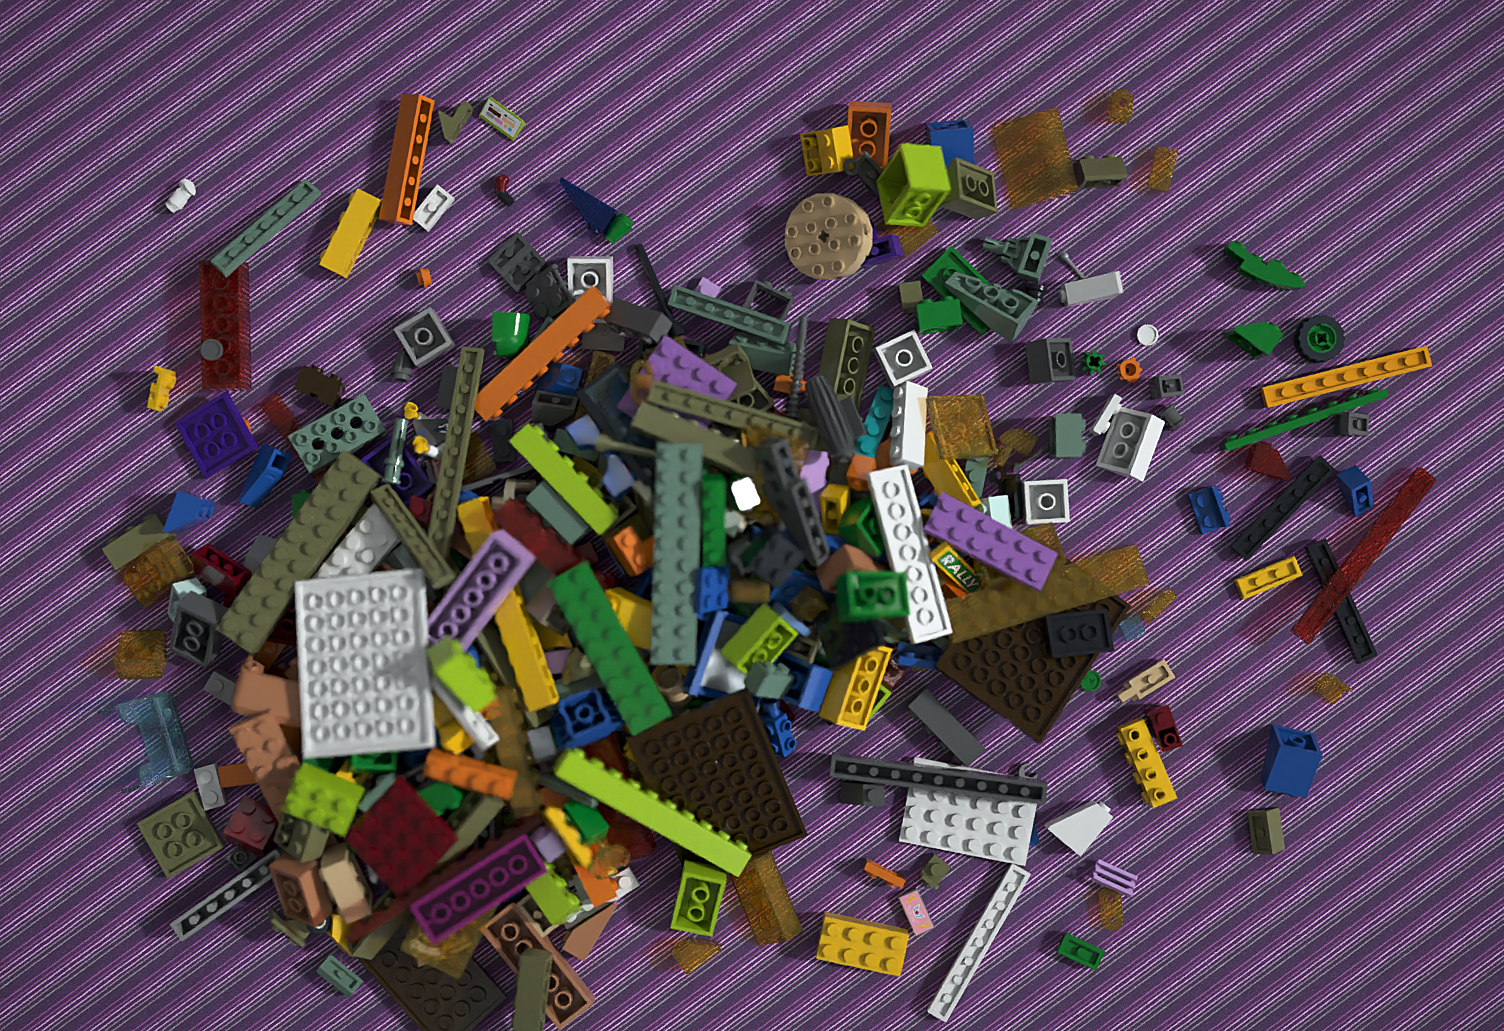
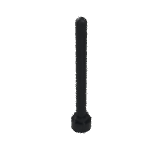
(676, 329)

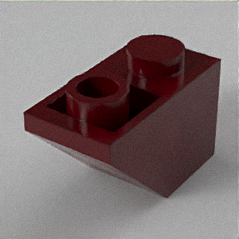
(1163, 727)

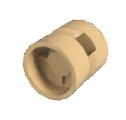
(670, 685)

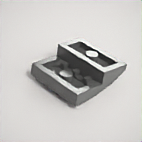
(518, 262)

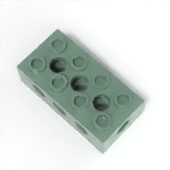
(337, 420)

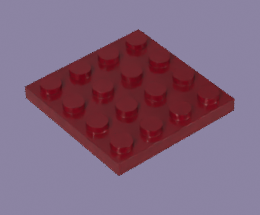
(401, 838)

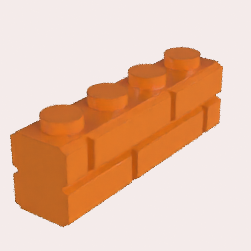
(470, 773)

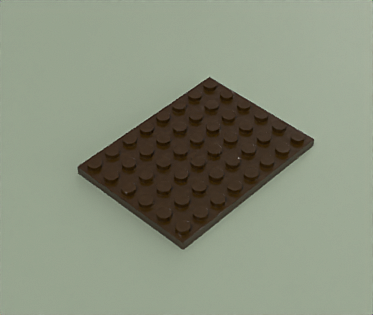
(1015, 674)
(721, 772)

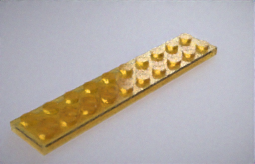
(1062, 590)

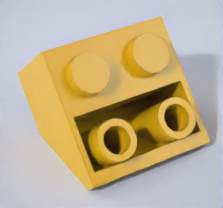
(826, 150)

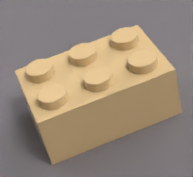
(346, 882)

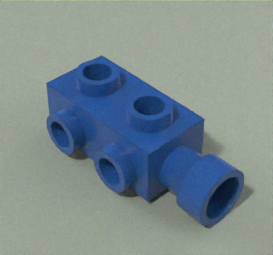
(777, 727)

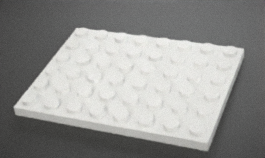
(364, 663)

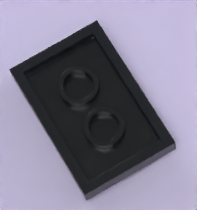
(1078, 633)

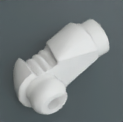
(181, 195)

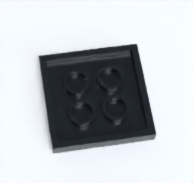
(846, 640)

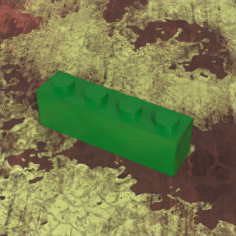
(712, 520)

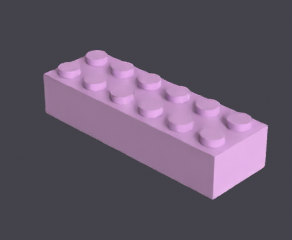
(480, 590)

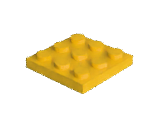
(567, 835)

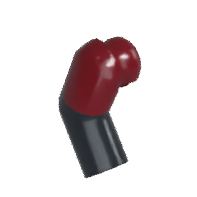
(500, 190)

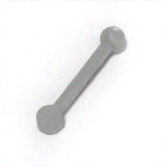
(1064, 256)

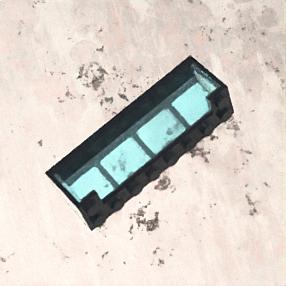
(601, 400)

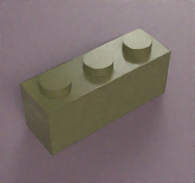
(136, 541)

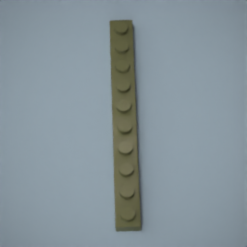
(455, 449)

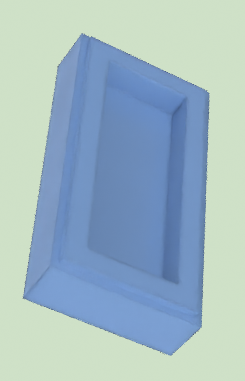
(788, 617)

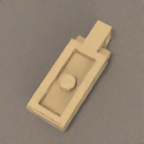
(1146, 681)

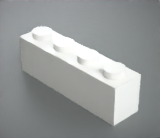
(908, 426)

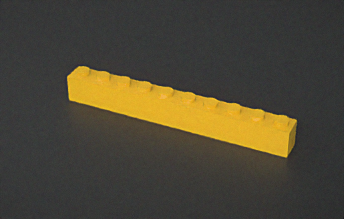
(512, 616)

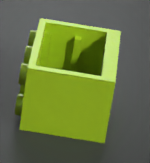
(913, 185)

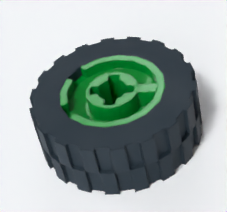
(1307, 338)

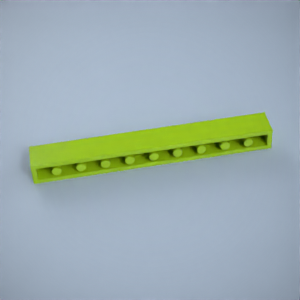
(651, 811)

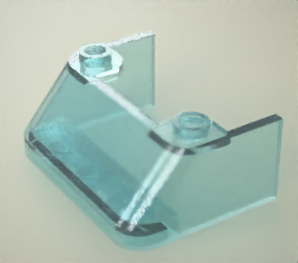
(161, 736)

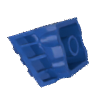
(585, 719)

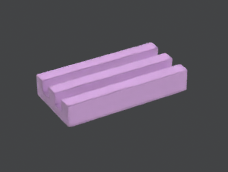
(1117, 871)

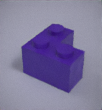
(883, 249)

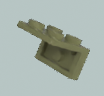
(736, 366)

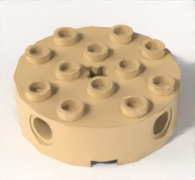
(822, 255)

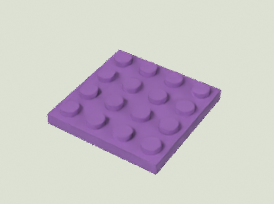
(682, 369)

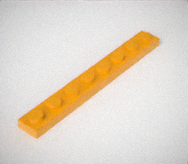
(1346, 377)

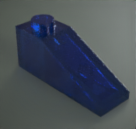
(593, 211)

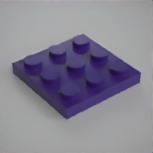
(216, 435)

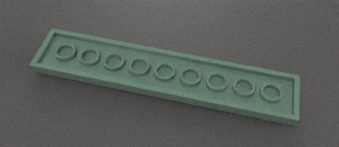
(675, 552)

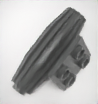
(835, 419)

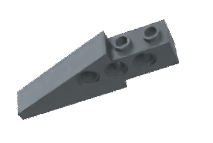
(791, 498)

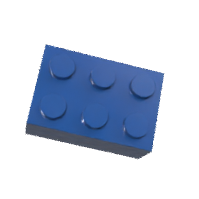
(809, 682)

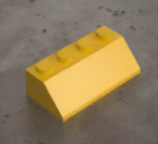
(855, 690)

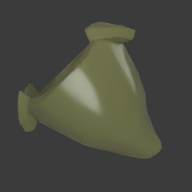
(577, 666)

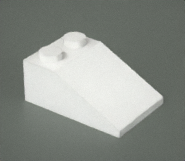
(590, 271)

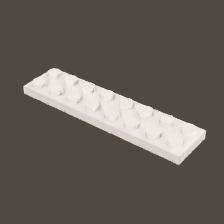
(909, 551)

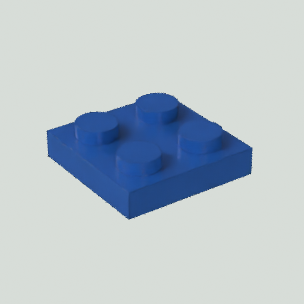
(711, 588)

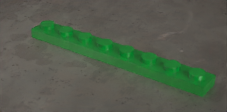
(1311, 416)

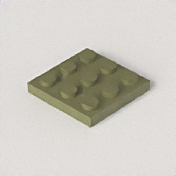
(181, 834)

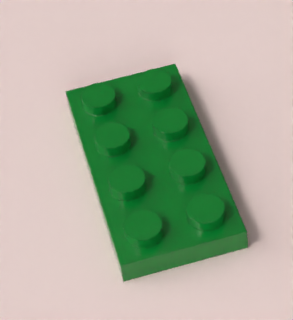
(942, 269)

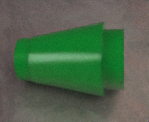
(619, 226)

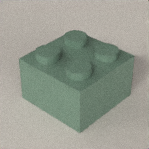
(1066, 436)

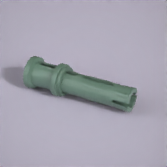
(394, 462)

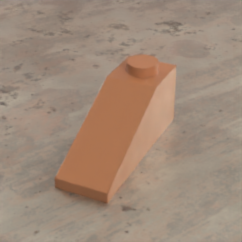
(585, 934)

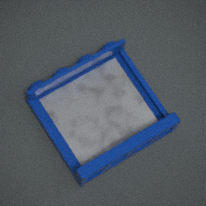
(712, 672)

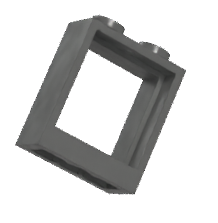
(766, 287)

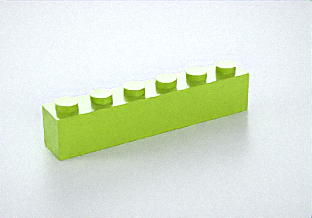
(565, 479)

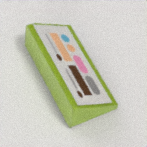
(501, 118)

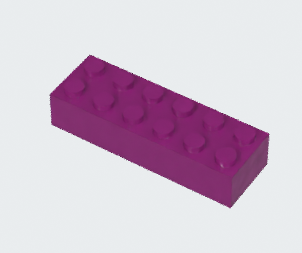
(479, 889)

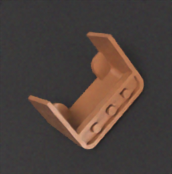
(262, 692)

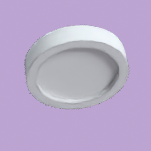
(1147, 335)

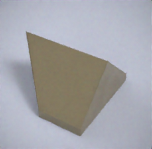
(804, 647)

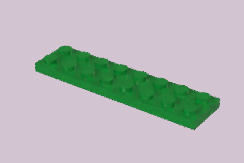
(609, 648)

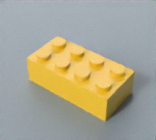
(862, 944)

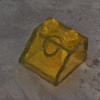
(141, 654)

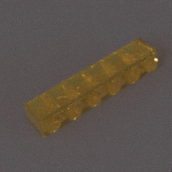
(513, 752)

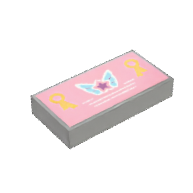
(916, 912)

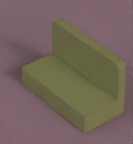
(1266, 831)

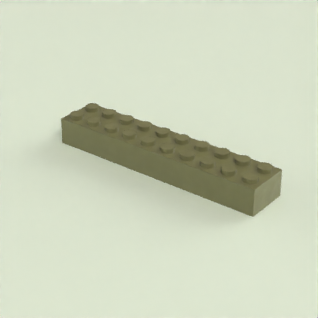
(299, 552)

